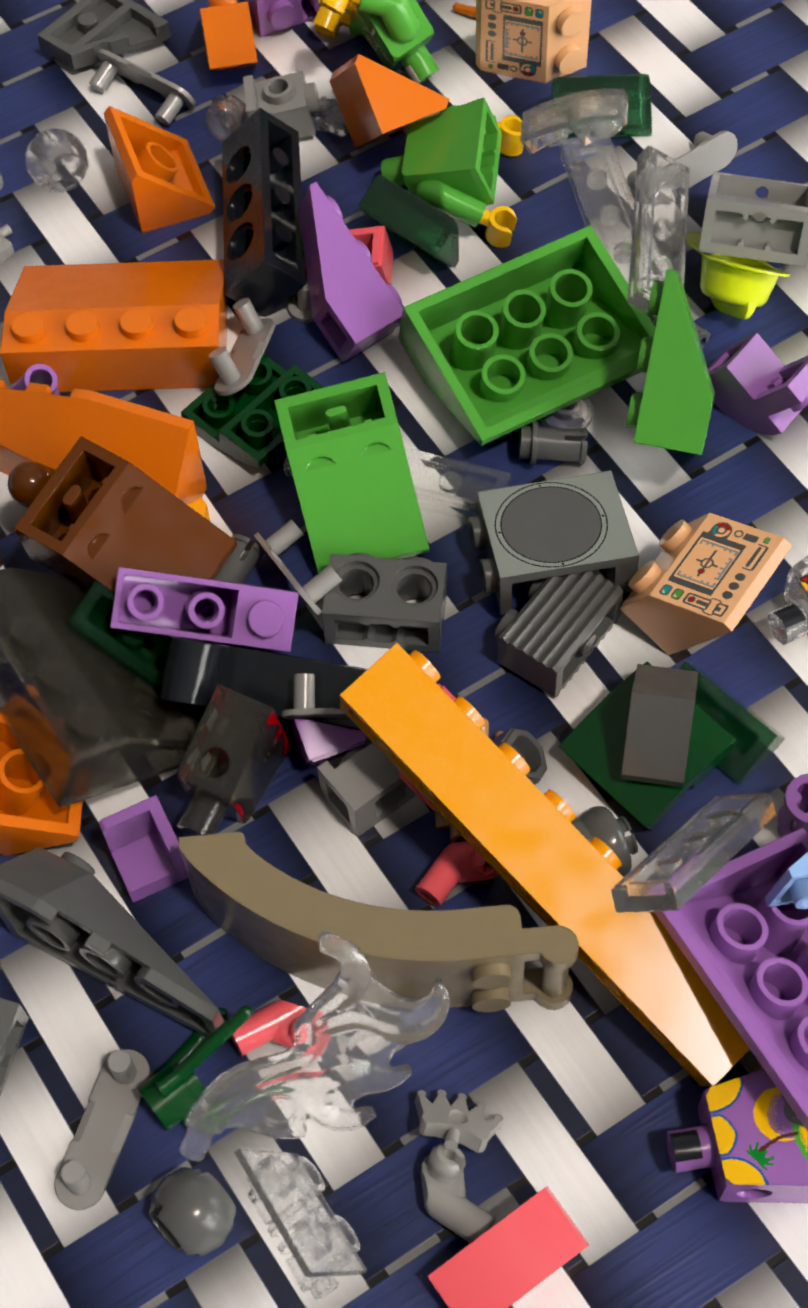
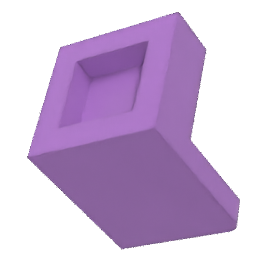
(144, 848)

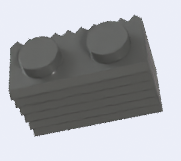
(557, 628)

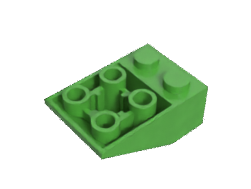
(677, 385)
(352, 471)

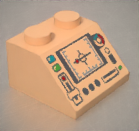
(532, 37)
(702, 580)

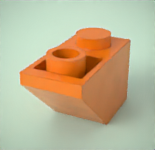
(228, 35)

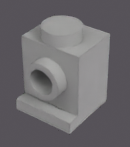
(285, 98)
(363, 787)

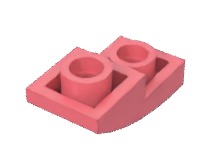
(510, 1256)

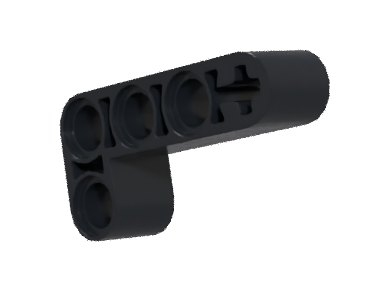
(198, 666)

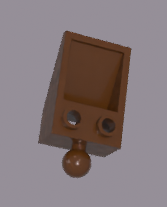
(108, 516)

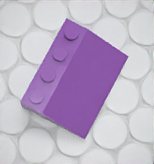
(755, 959)

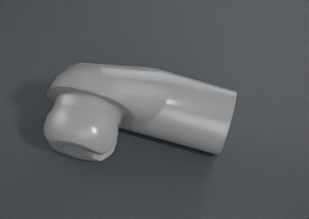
(446, 1194)

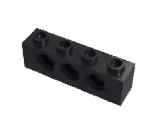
(261, 212)

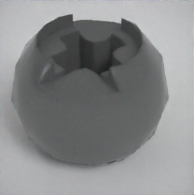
(192, 1211)

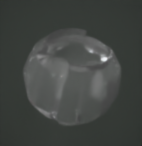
(56, 160)

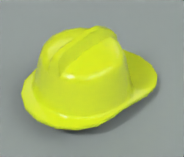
(735, 282)

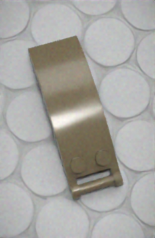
(471, 949)

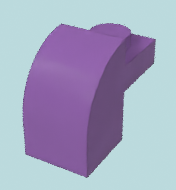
(758, 387)

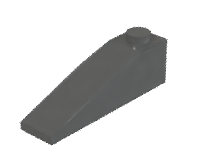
(76, 919)

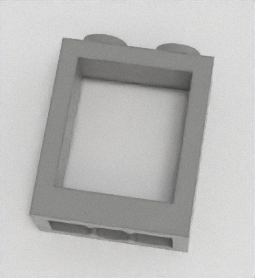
(756, 227)

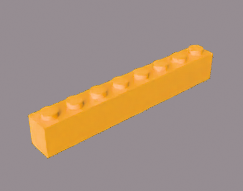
(540, 854)

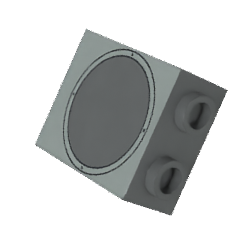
(552, 532)

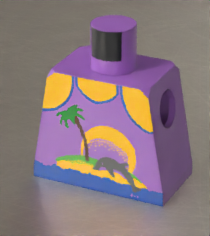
(748, 1142)

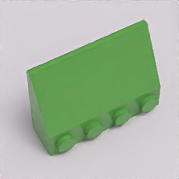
(527, 336)

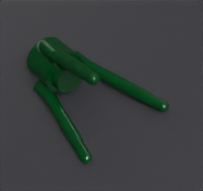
(174, 1085)

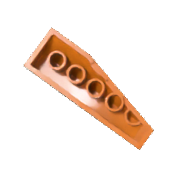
(47, 426)

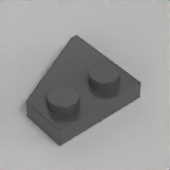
(98, 25)

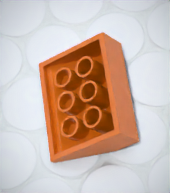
(118, 324)

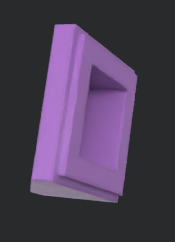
(323, 741)

